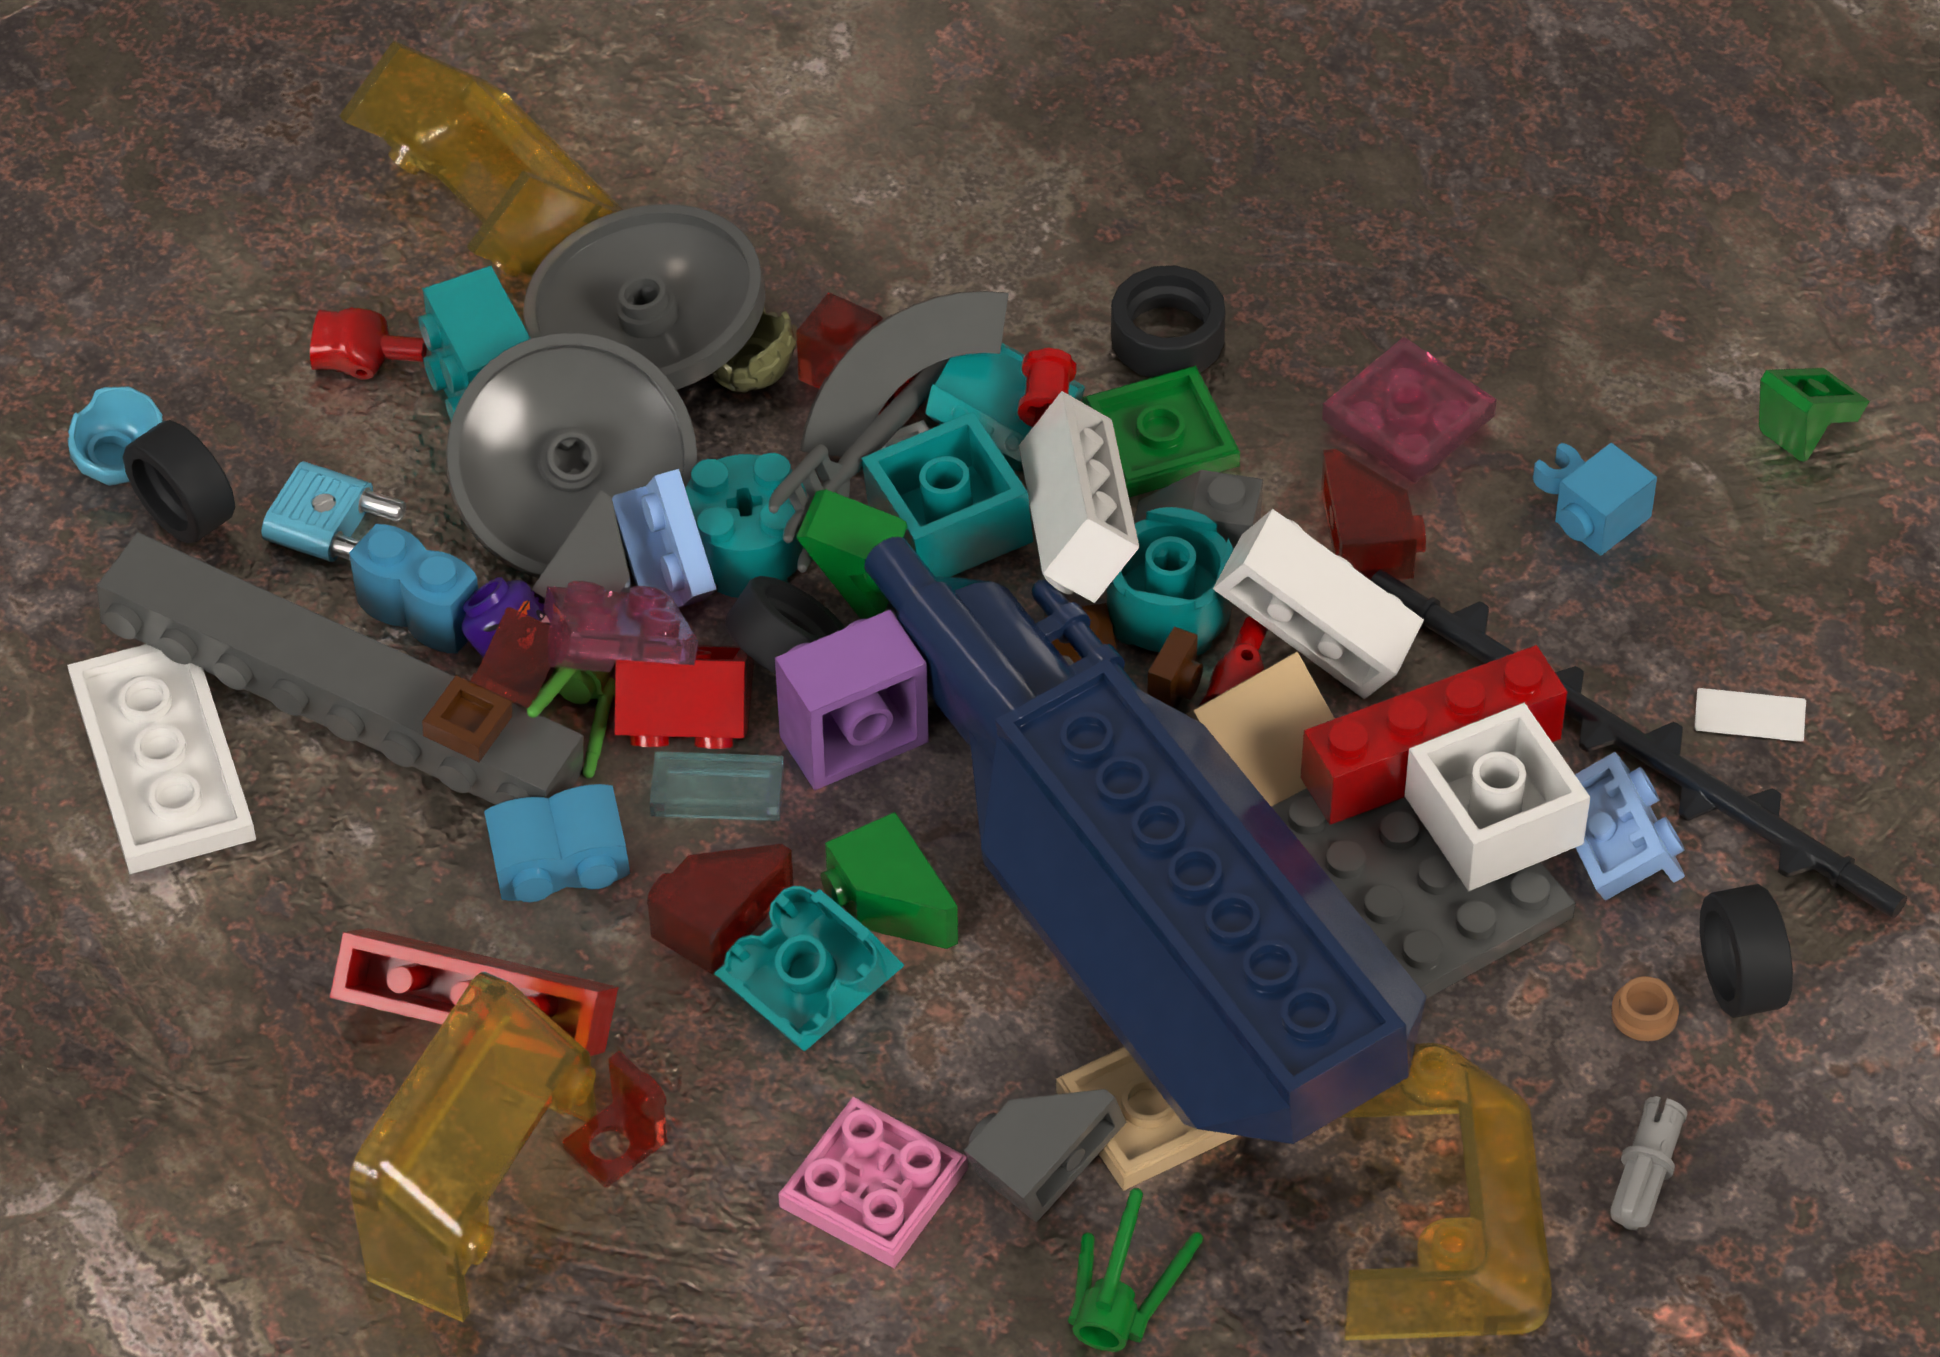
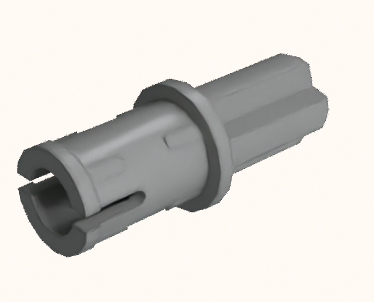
(1647, 1163)

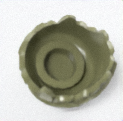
(763, 357)

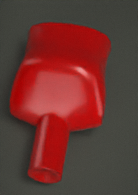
(358, 343)
(1240, 661)

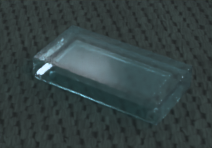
(717, 786)

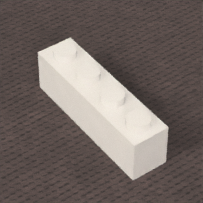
(1078, 498)

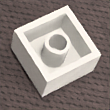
(1496, 796)

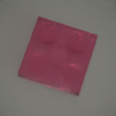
(1409, 409)

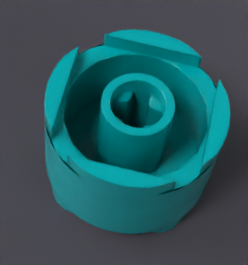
(735, 520)
(1171, 581)

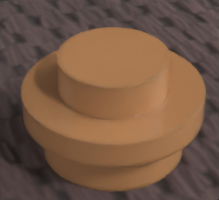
(1645, 1009)

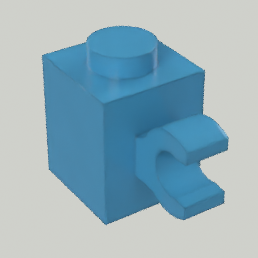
(1599, 497)

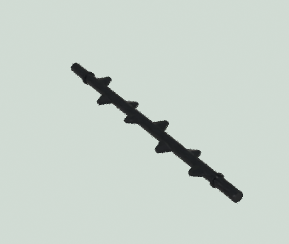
(1662, 752)

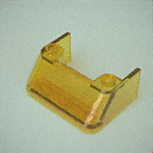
(482, 151)
(453, 1137)
(1474, 1270)

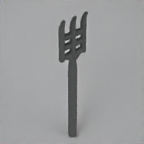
(837, 475)

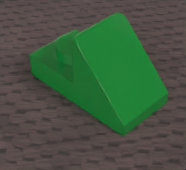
(1802, 404)
(840, 537)

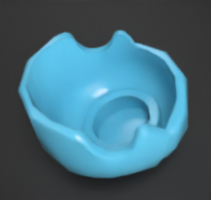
(105, 429)

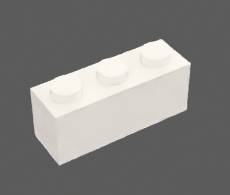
(1318, 604)

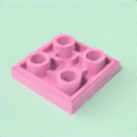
(873, 1182)

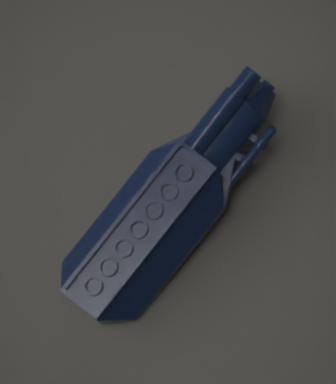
(1157, 868)

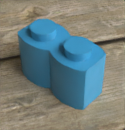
(412, 586)
(557, 842)

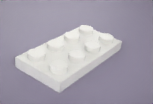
(160, 757)

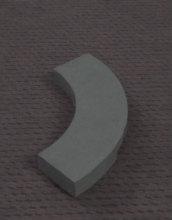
(894, 353)

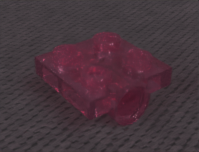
(599, 625)

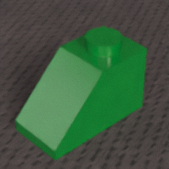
(890, 884)

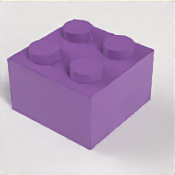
(852, 699)

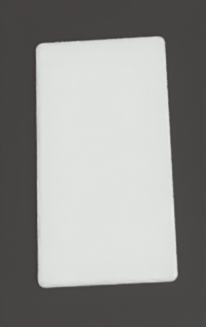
(1750, 714)

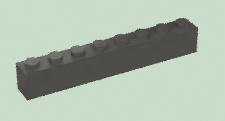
(321, 671)

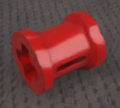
(1047, 374)

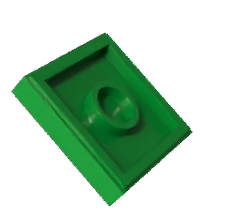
(1166, 429)

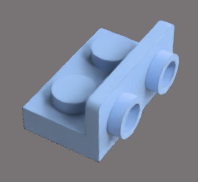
(664, 539)
(1622, 832)

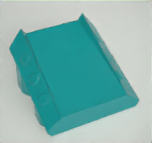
(992, 389)
(807, 965)

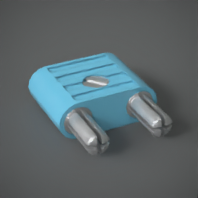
(322, 510)

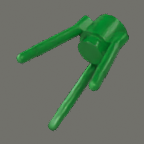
(1107, 1312)

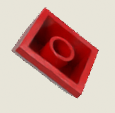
(685, 700)

